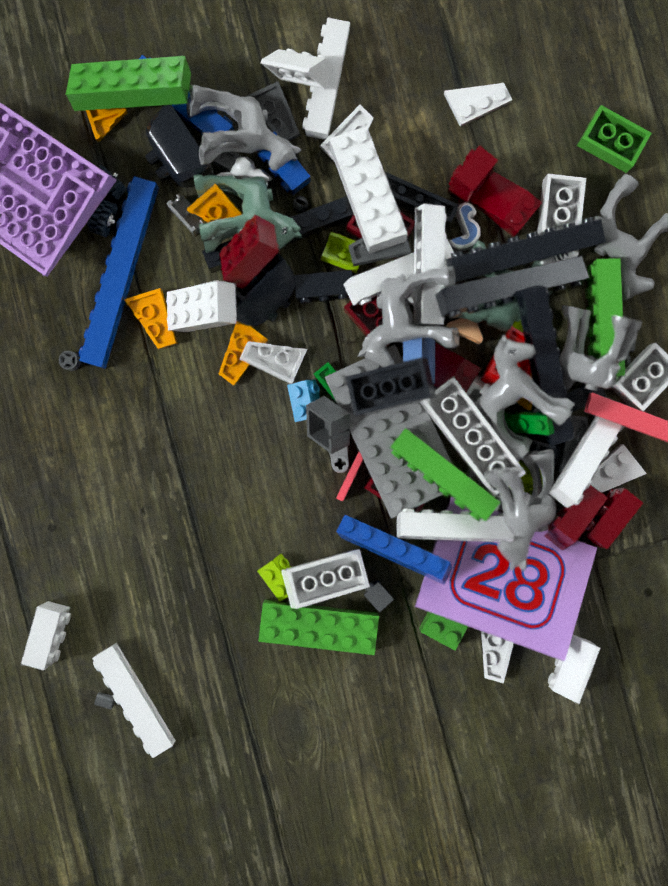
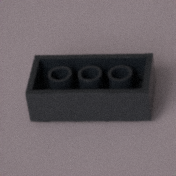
(390, 386)

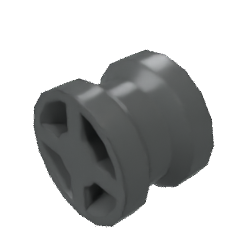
(67, 358)

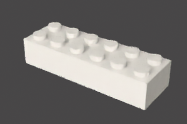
(368, 190)
(469, 432)

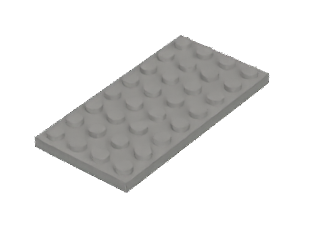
(377, 432)

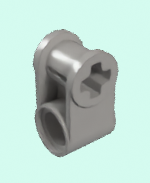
(343, 455)

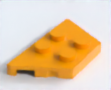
(104, 120)

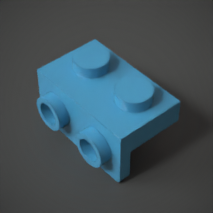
(301, 395)

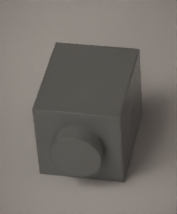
(378, 595)

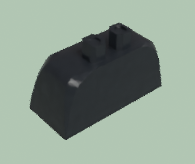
(174, 148)
(265, 293)

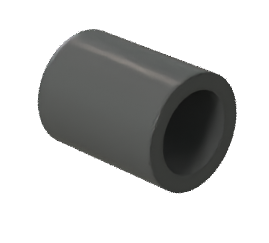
(104, 700)

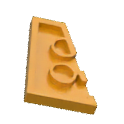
(214, 205)
(152, 313)
(232, 367)

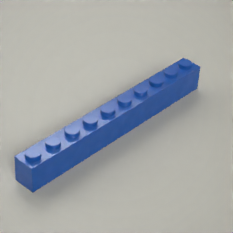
(119, 272)

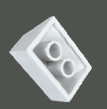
(299, 67)
(573, 673)

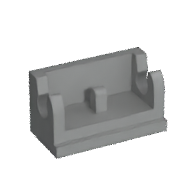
(190, 220)

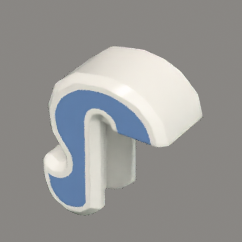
(469, 228)

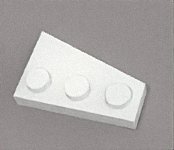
(477, 101)
(356, 120)
(273, 359)
(616, 469)
(495, 656)

